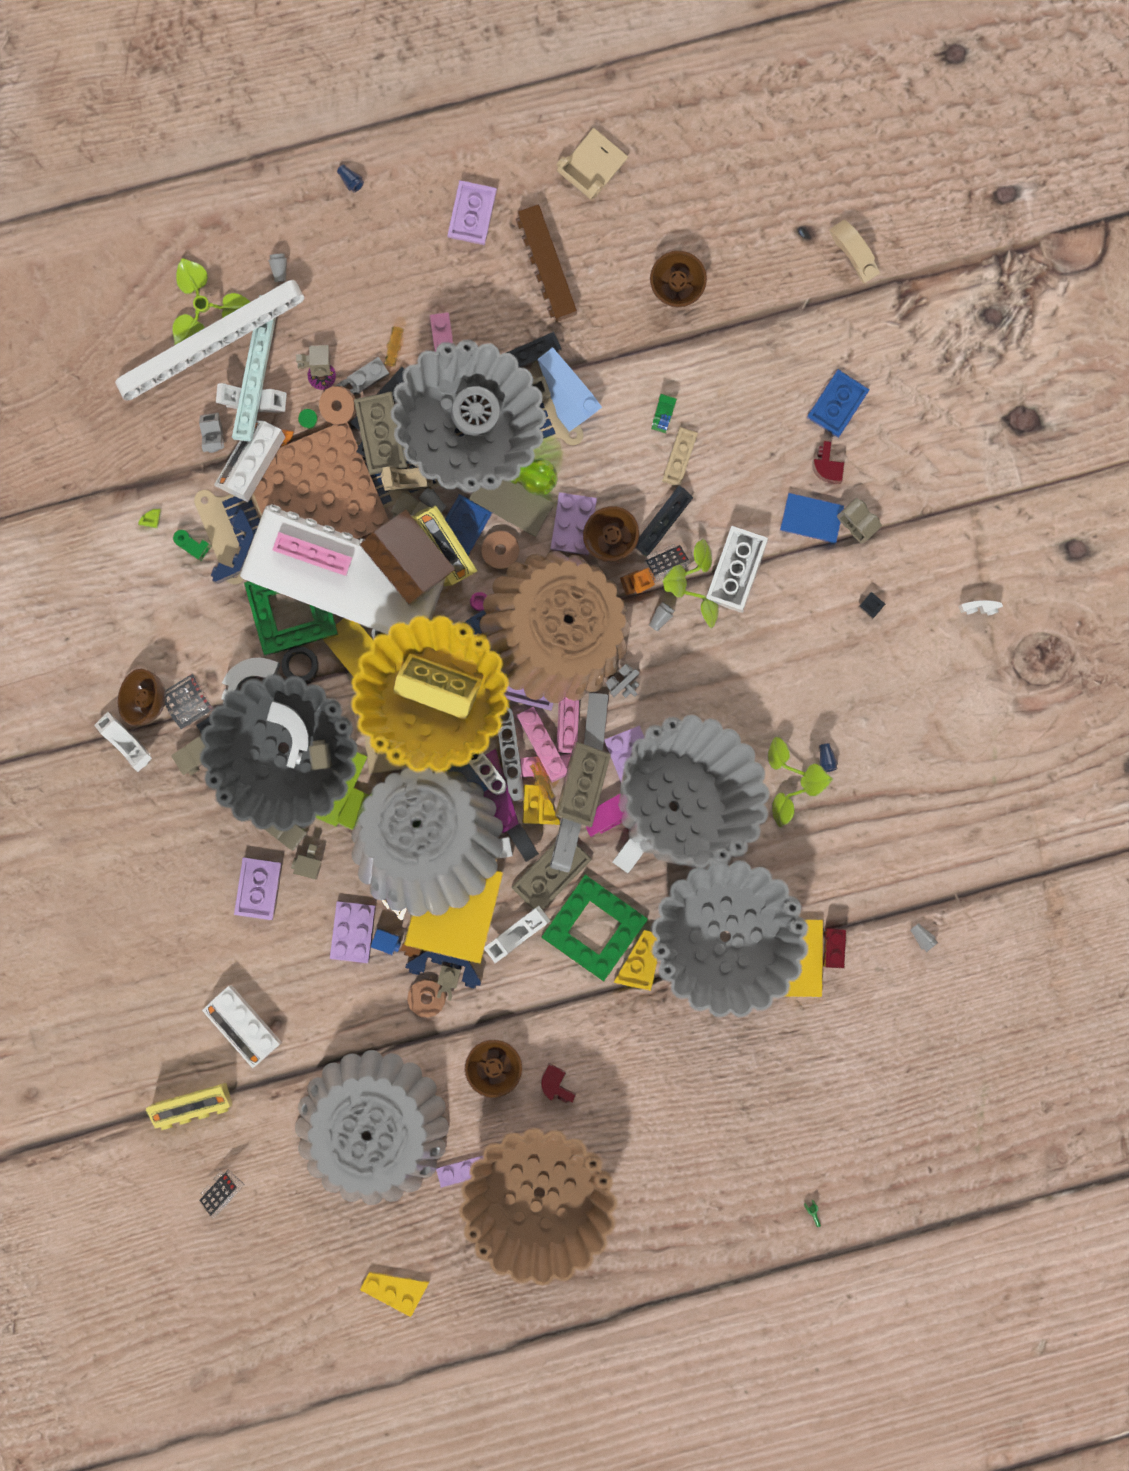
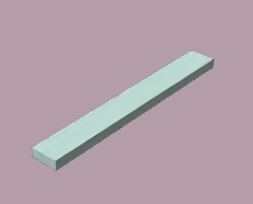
(253, 381)

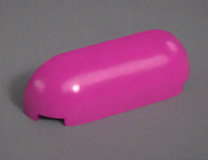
(606, 817)

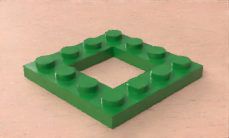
(276, 641)
(602, 963)

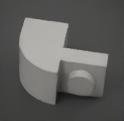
(211, 432)

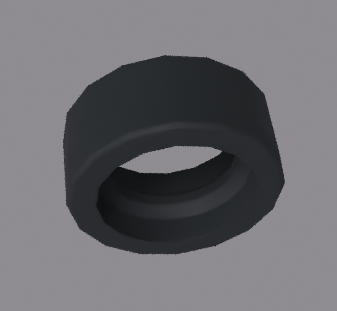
(300, 650)
(522, 842)

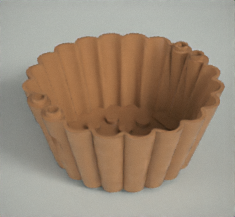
(535, 643)
(533, 1233)

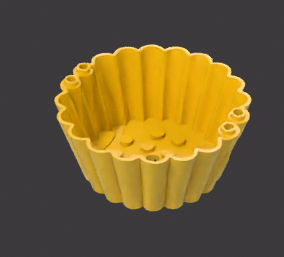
(416, 731)

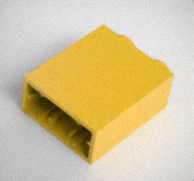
(459, 930)

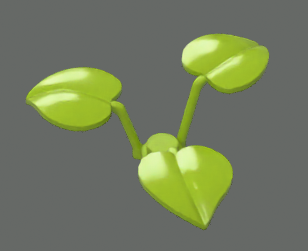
(189, 278)
(676, 582)
(813, 781)

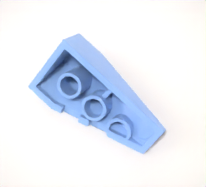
(569, 395)

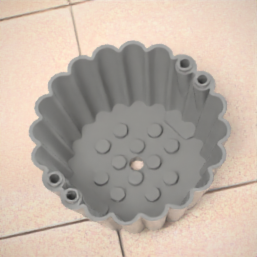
(427, 425)
(708, 779)
(429, 864)
(762, 944)
(376, 1097)

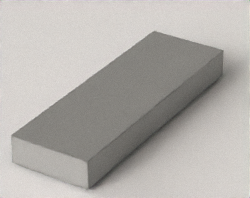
(596, 720)

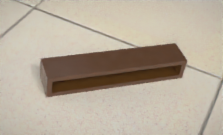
(547, 263)

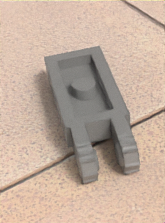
(365, 376)

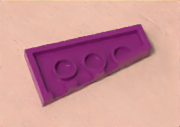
(504, 806)

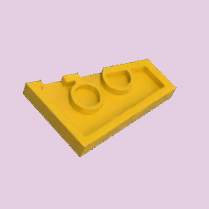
(640, 965)
(394, 1291)

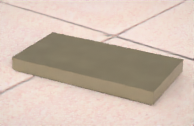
(378, 433)
(515, 506)
(583, 784)
(544, 883)

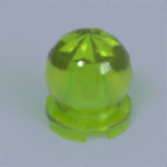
(538, 477)

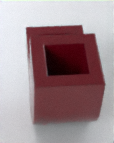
(827, 470)
(551, 1083)

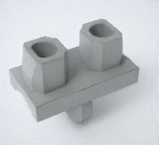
(629, 674)

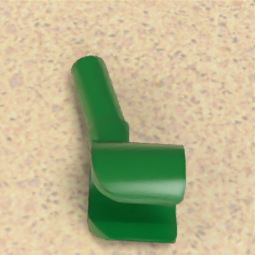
(813, 1211)

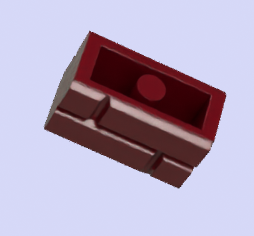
(834, 948)

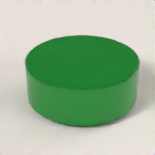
(307, 418)

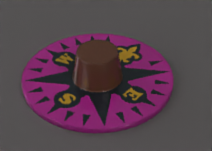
(323, 382)

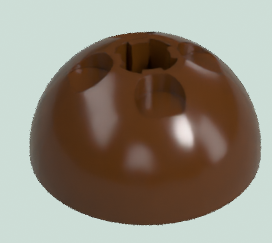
(678, 268)
(605, 527)
(141, 697)
(487, 1077)

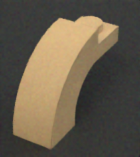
(856, 249)
(404, 479)

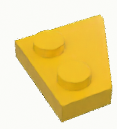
(536, 809)

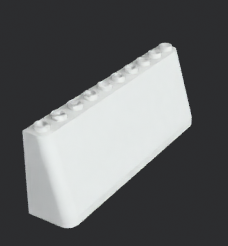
(360, 596)

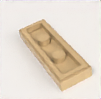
(679, 457)

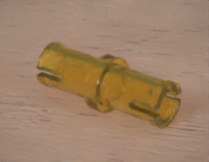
(393, 346)
(542, 781)

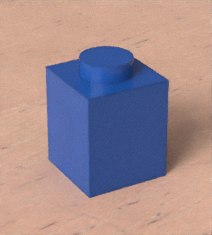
(386, 942)

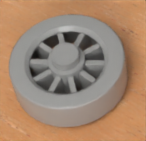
(475, 411)

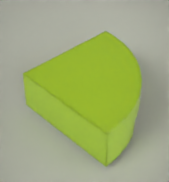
(150, 519)

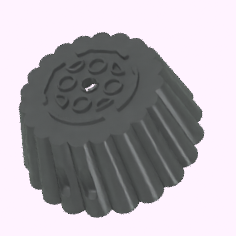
(253, 772)

